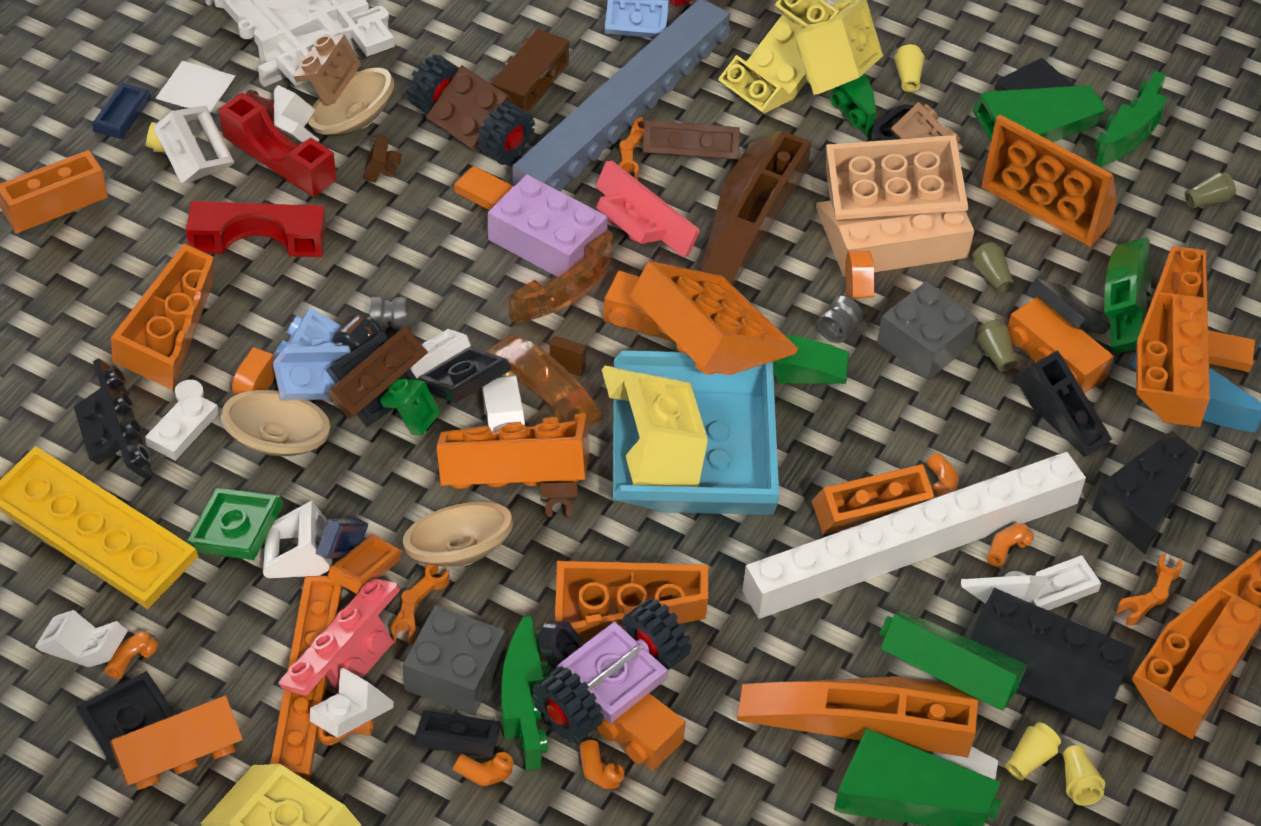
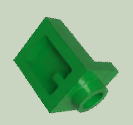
(413, 403)

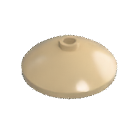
(356, 106)
(275, 426)
(458, 534)

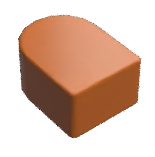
(859, 274)
(254, 372)

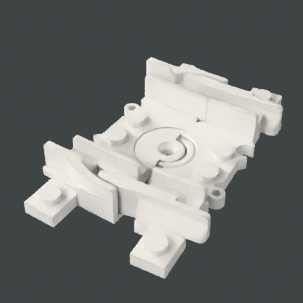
(289, 28)

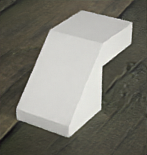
(292, 114)
(502, 402)
(79, 641)

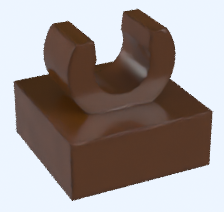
(381, 160)
(558, 493)

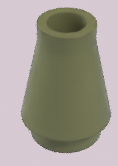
(1213, 190)
(992, 264)
(997, 344)

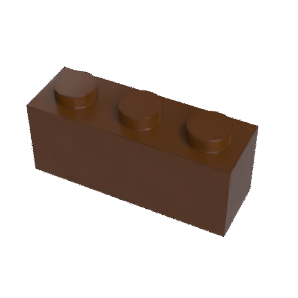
(533, 68)

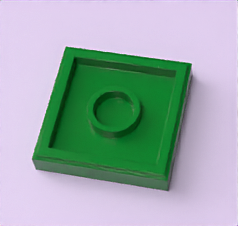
(235, 523)

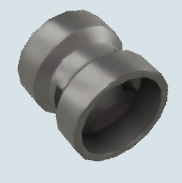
(389, 313)
(840, 319)

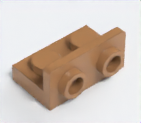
(329, 67)
(921, 123)

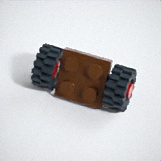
(470, 109)

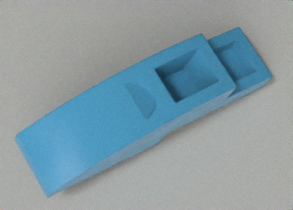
(1229, 404)

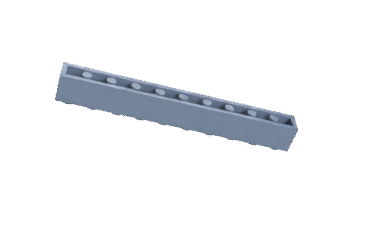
(625, 97)

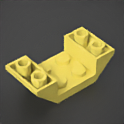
(839, 48)
(776, 68)
(668, 427)
(277, 798)

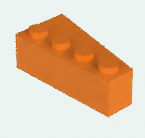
(163, 322)
(515, 454)
(604, 592)

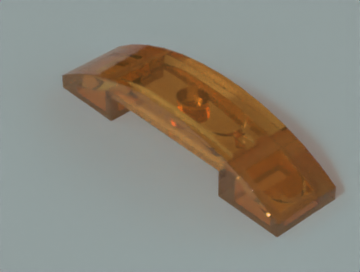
(538, 301)
(547, 379)

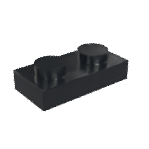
(457, 733)

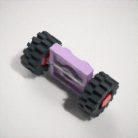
(612, 671)

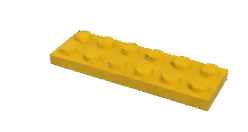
(93, 527)

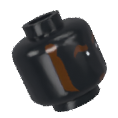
(356, 332)

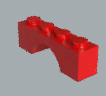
(251, 129)
(217, 225)

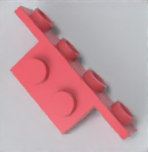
(642, 212)
(350, 642)

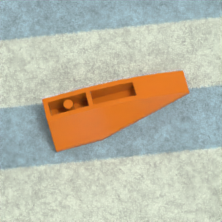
(1174, 342)
(1202, 650)
(903, 708)

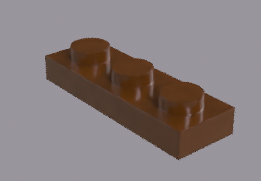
(691, 139)
(377, 372)

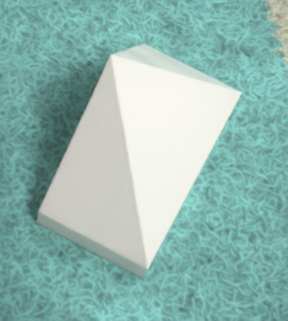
(1020, 586)

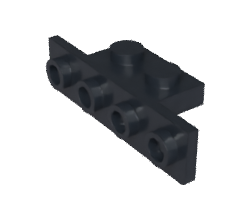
(110, 424)

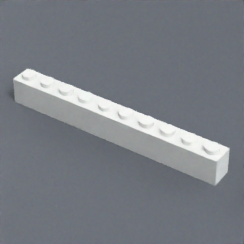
(911, 535)

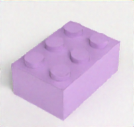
(544, 225)

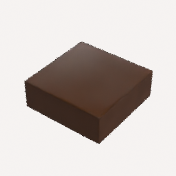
(569, 355)

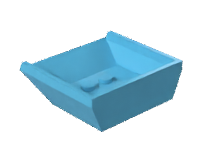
(741, 446)

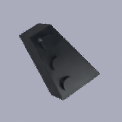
(1146, 489)

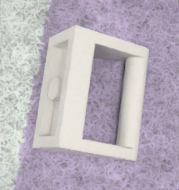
(183, 148)
(308, 526)

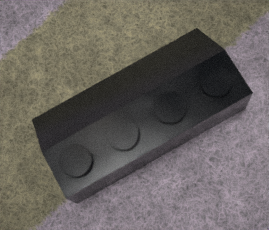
(1067, 662)

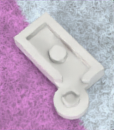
(183, 421)
(1064, 583)

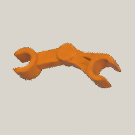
(628, 145)
(410, 598)
(1141, 604)

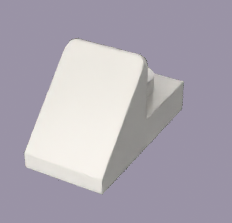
(351, 707)

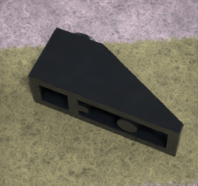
(1062, 403)

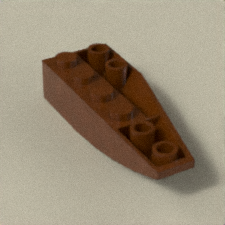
(753, 201)

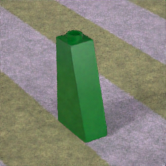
(1045, 111)
(953, 658)
(914, 786)

